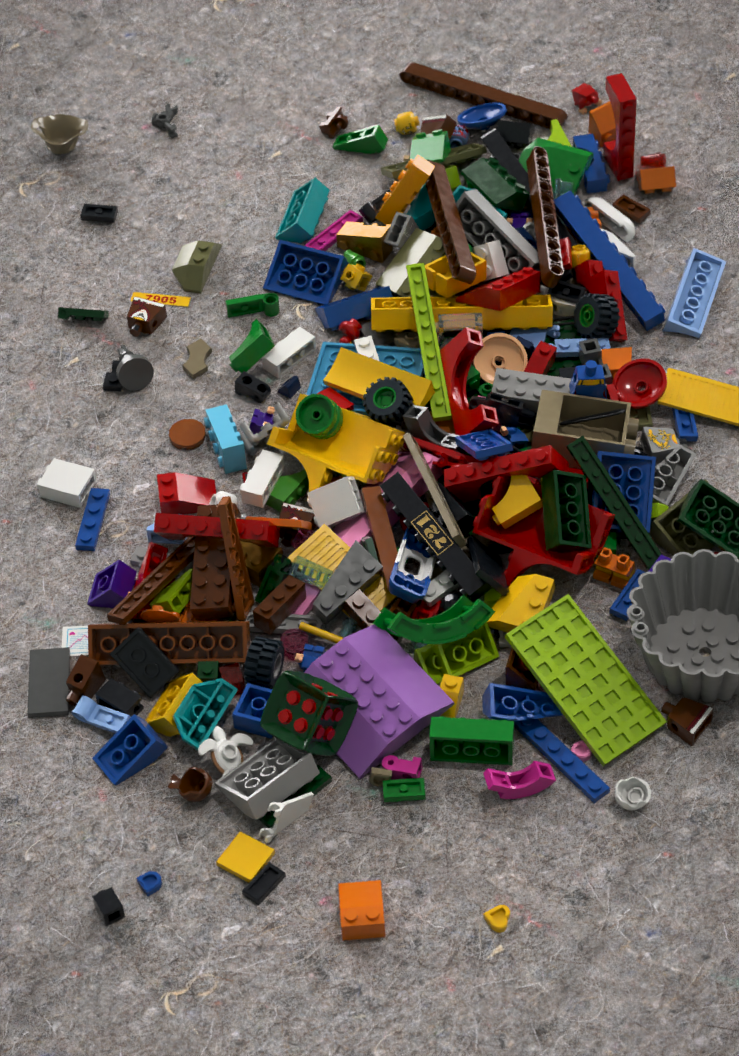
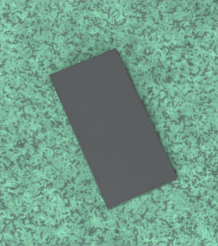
(47, 682)

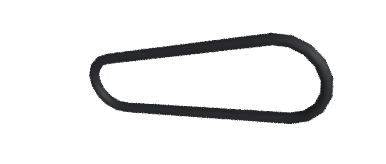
(593, 417)

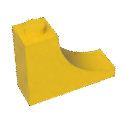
(517, 503)

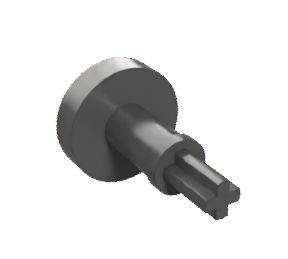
(133, 370)

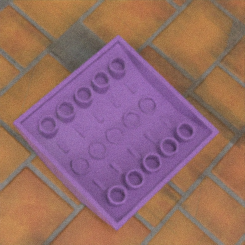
(391, 693)

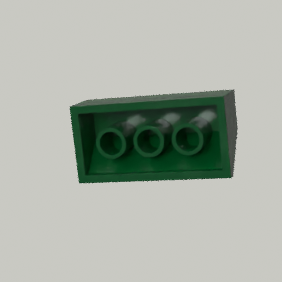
(496, 184)
(565, 512)

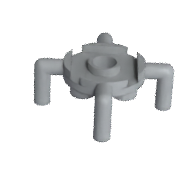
(260, 439)

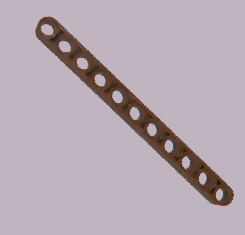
(478, 94)
(544, 217)
(450, 225)

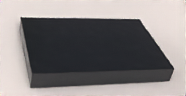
(144, 662)

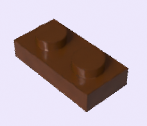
(631, 208)

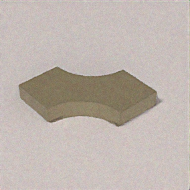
(196, 363)

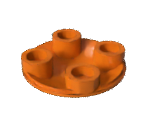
(158, 615)

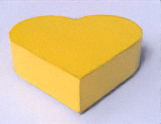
(497, 918)

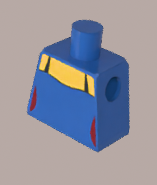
(588, 380)

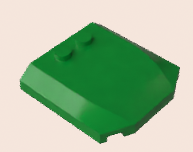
(564, 161)

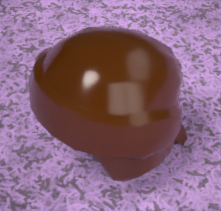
(193, 785)

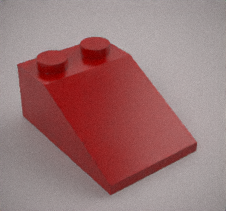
(184, 492)

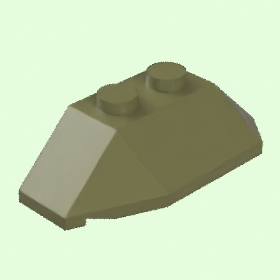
(195, 264)

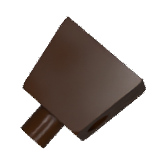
(84, 679)

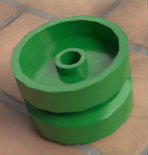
(319, 416)

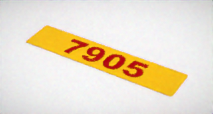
(164, 299)

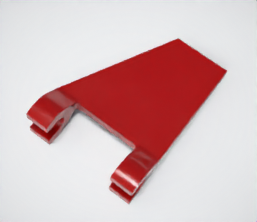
(444, 462)

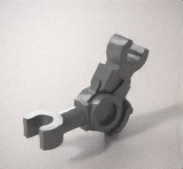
(163, 120)

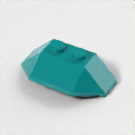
(202, 710)

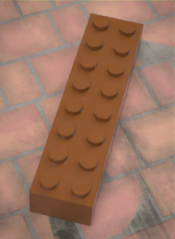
(178, 640)

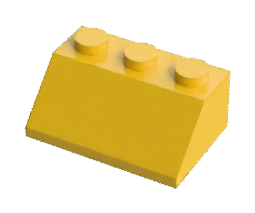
(162, 713)

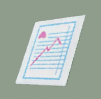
(76, 639)

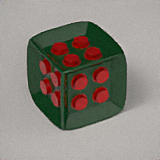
(309, 713)

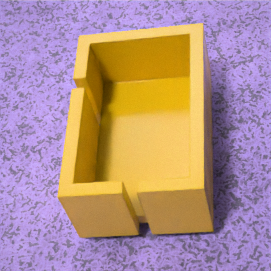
(441, 279)

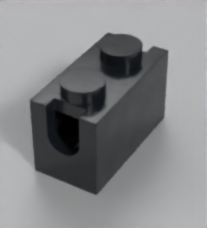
(119, 698)

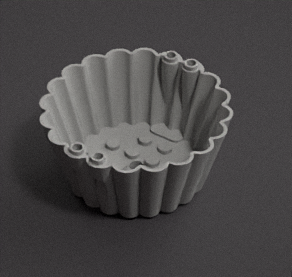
(686, 610)

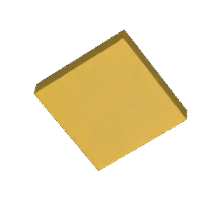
(245, 857)

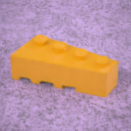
(405, 189)

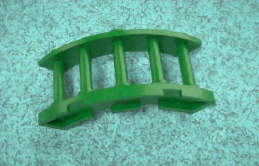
(440, 629)

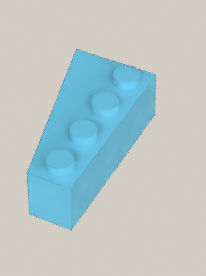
(226, 439)

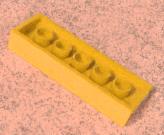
(356, 372)

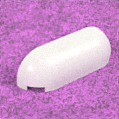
(612, 218)

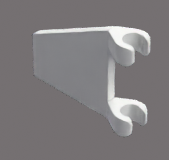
(286, 814)

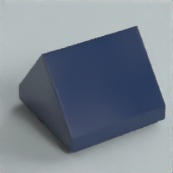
(290, 387)

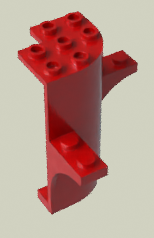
(528, 536)

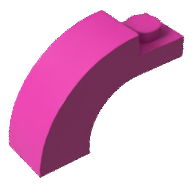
(522, 782)

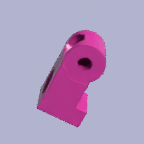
(403, 768)

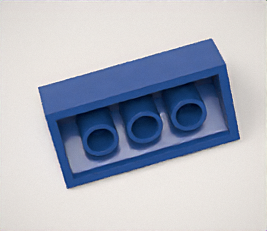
(350, 307)

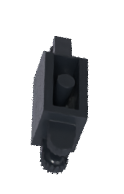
(507, 409)

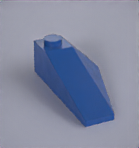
(517, 703)

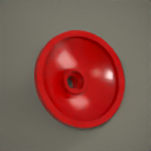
(637, 376)

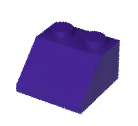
(112, 585)

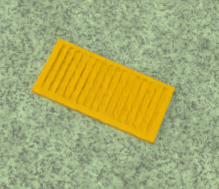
(701, 396)
(328, 551)

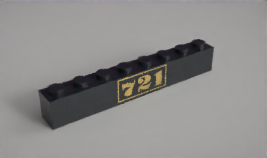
(435, 537)

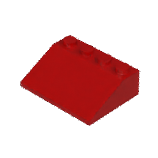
(504, 290)

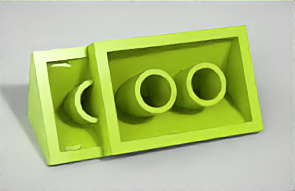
(457, 656)

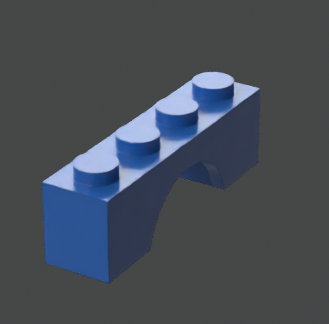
(595, 178)

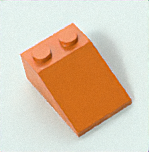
(361, 910)

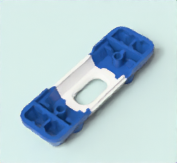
(409, 586)

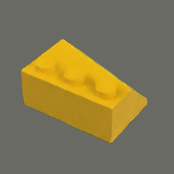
(525, 599)

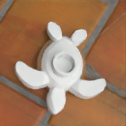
(225, 752)

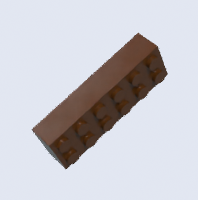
(211, 580)

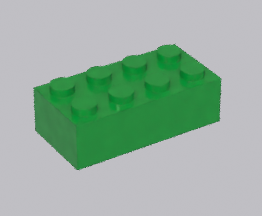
(471, 740)

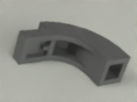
(423, 427)

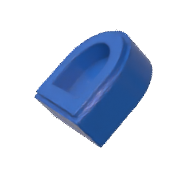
(150, 882)

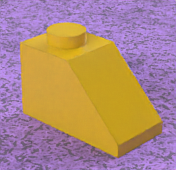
(454, 688)

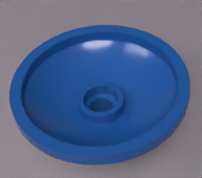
(482, 116)

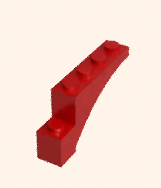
(606, 282)

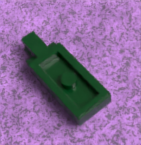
(81, 314)

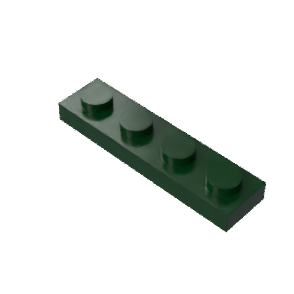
(315, 786)

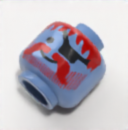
(459, 137)

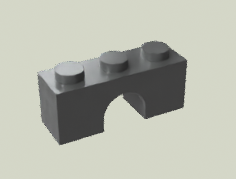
(591, 350)

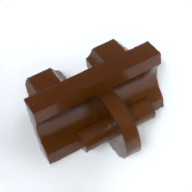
(334, 122)

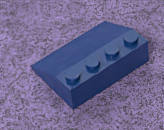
(305, 273)
(635, 481)

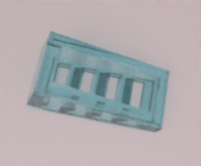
(308, 578)

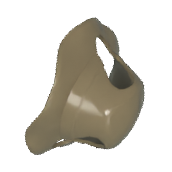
(60, 131)

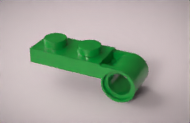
(252, 304)

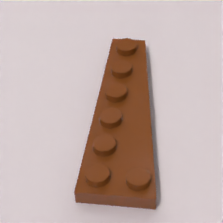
(236, 561)

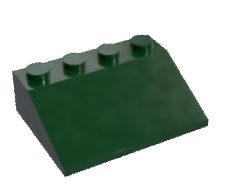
(712, 516)

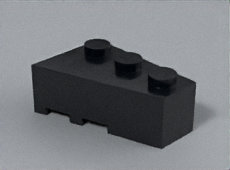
(462, 516)

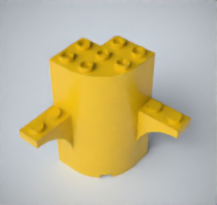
(357, 450)

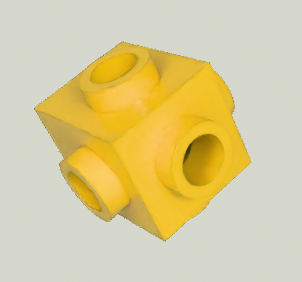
(356, 277)

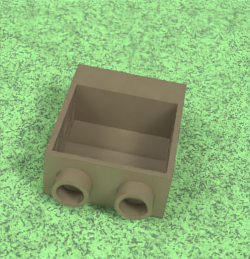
(605, 434)

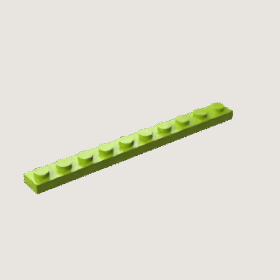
(428, 340)

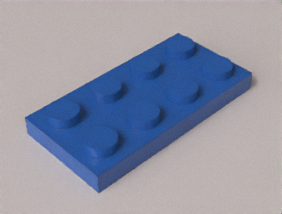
(484, 444)

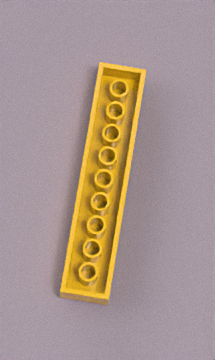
(398, 313)

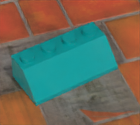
(303, 212)

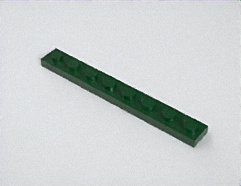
(614, 501)

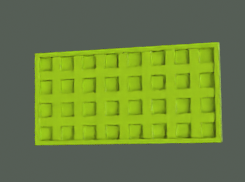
(585, 679)

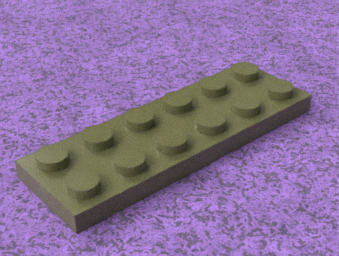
(457, 154)

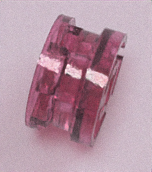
(294, 643)

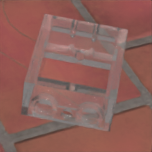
(457, 322)

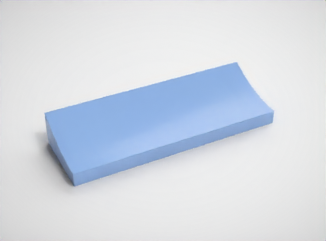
(694, 294)

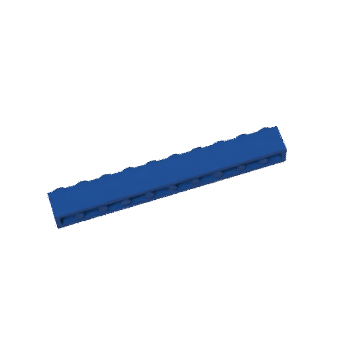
(588, 233)

